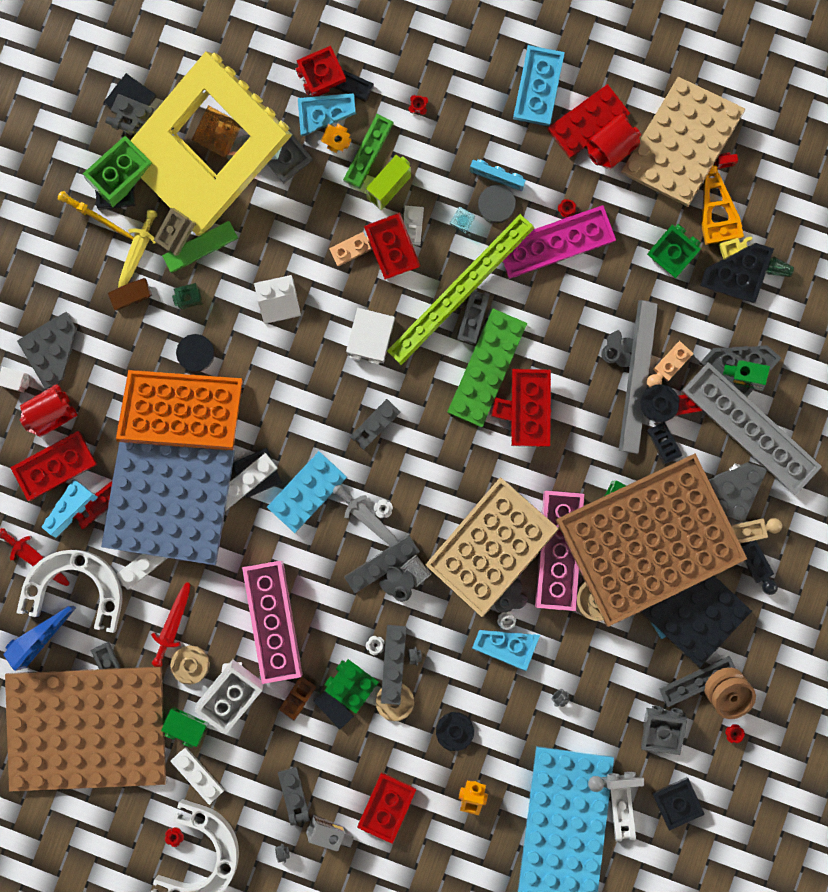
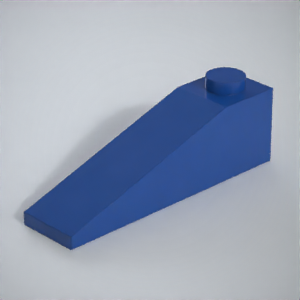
(27, 647)

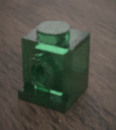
(181, 292)

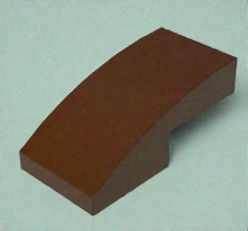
(130, 293)
(297, 698)

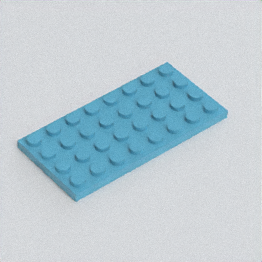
(564, 822)

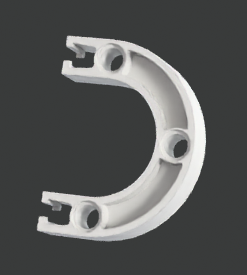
(94, 566)
(225, 843)

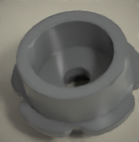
(414, 656)
(560, 698)
(282, 853)

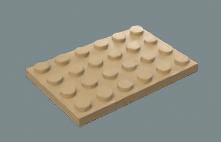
(683, 141)
(492, 547)

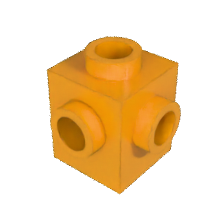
(329, 135)
(473, 797)

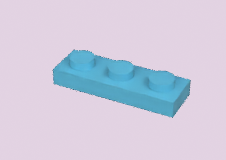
(497, 174)

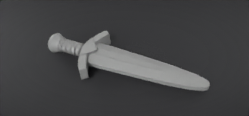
(361, 512)

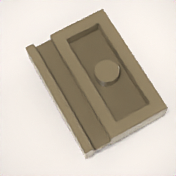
(174, 231)

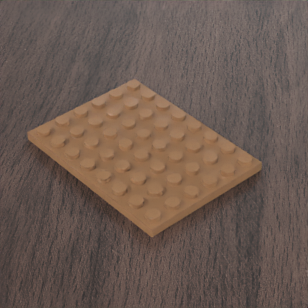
(651, 539)
(85, 728)

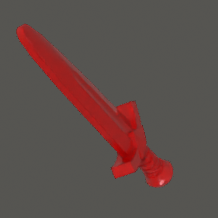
(28, 553)
(171, 625)

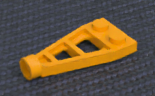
(723, 230)

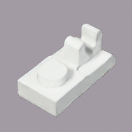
(413, 222)

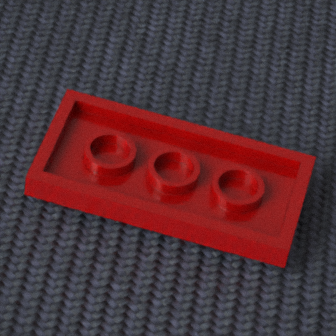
(585, 120)
(531, 408)
(53, 466)

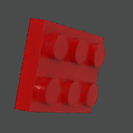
(392, 246)
(386, 807)

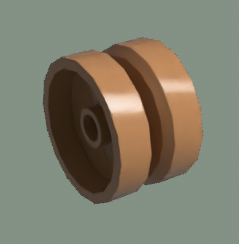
(730, 693)

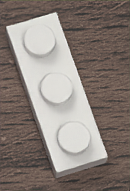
(197, 775)

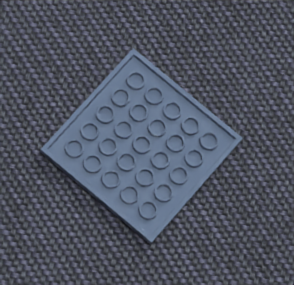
(168, 501)

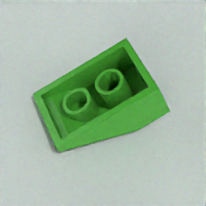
(117, 171)

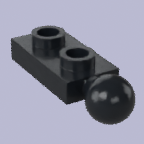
(759, 567)

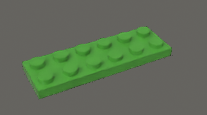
(487, 368)

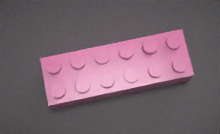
(556, 565)
(272, 622)

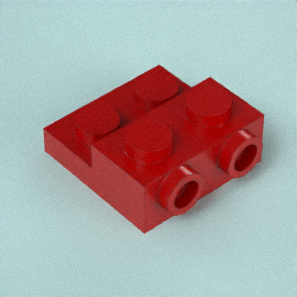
(320, 71)

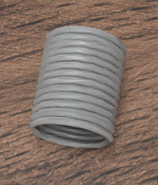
(417, 569)

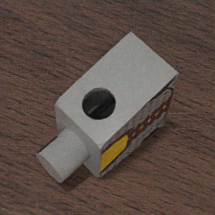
(321, 830)

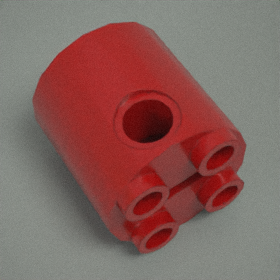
(613, 142)
(46, 411)

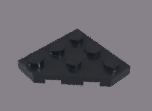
(739, 273)

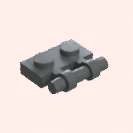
(131, 110)

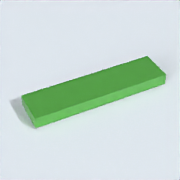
(368, 151)
(201, 246)

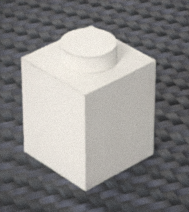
(14, 379)

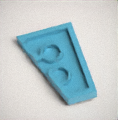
(324, 110)
(67, 507)
(509, 648)

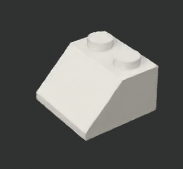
(277, 299)

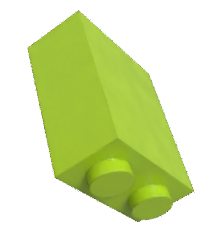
(389, 181)

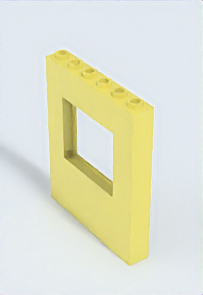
(179, 172)

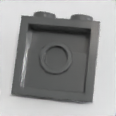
(663, 730)

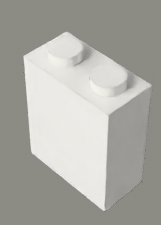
(370, 336)

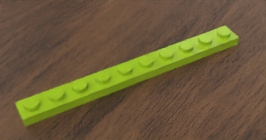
(460, 289)

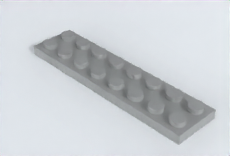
(751, 428)

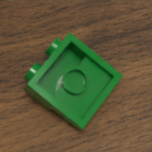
(675, 250)
(350, 685)

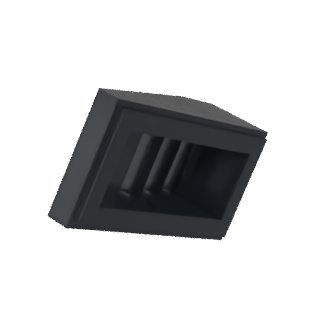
(677, 453)

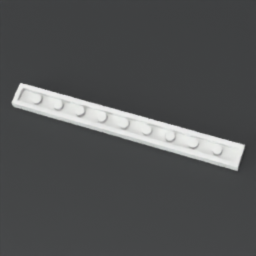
(238, 488)

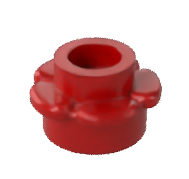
(567, 203)
(738, 737)
(179, 836)

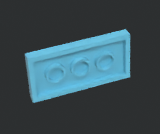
(538, 85)
(306, 492)

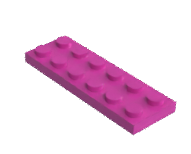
(560, 241)

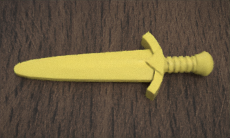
(137, 248)

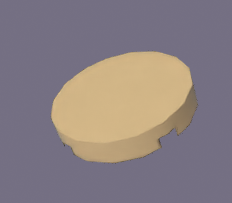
(190, 664)
(396, 712)

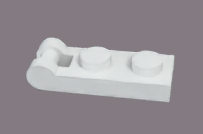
(622, 813)

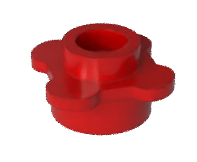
(418, 100)

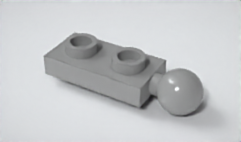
(615, 781)

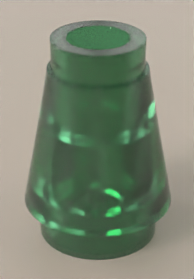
(779, 268)

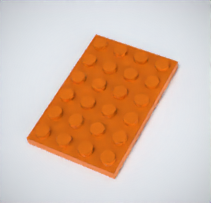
(179, 410)

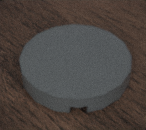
(496, 203)

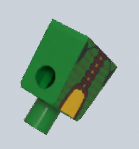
(756, 376)

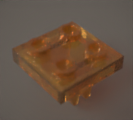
(216, 131)

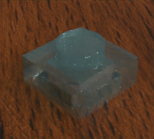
(462, 220)

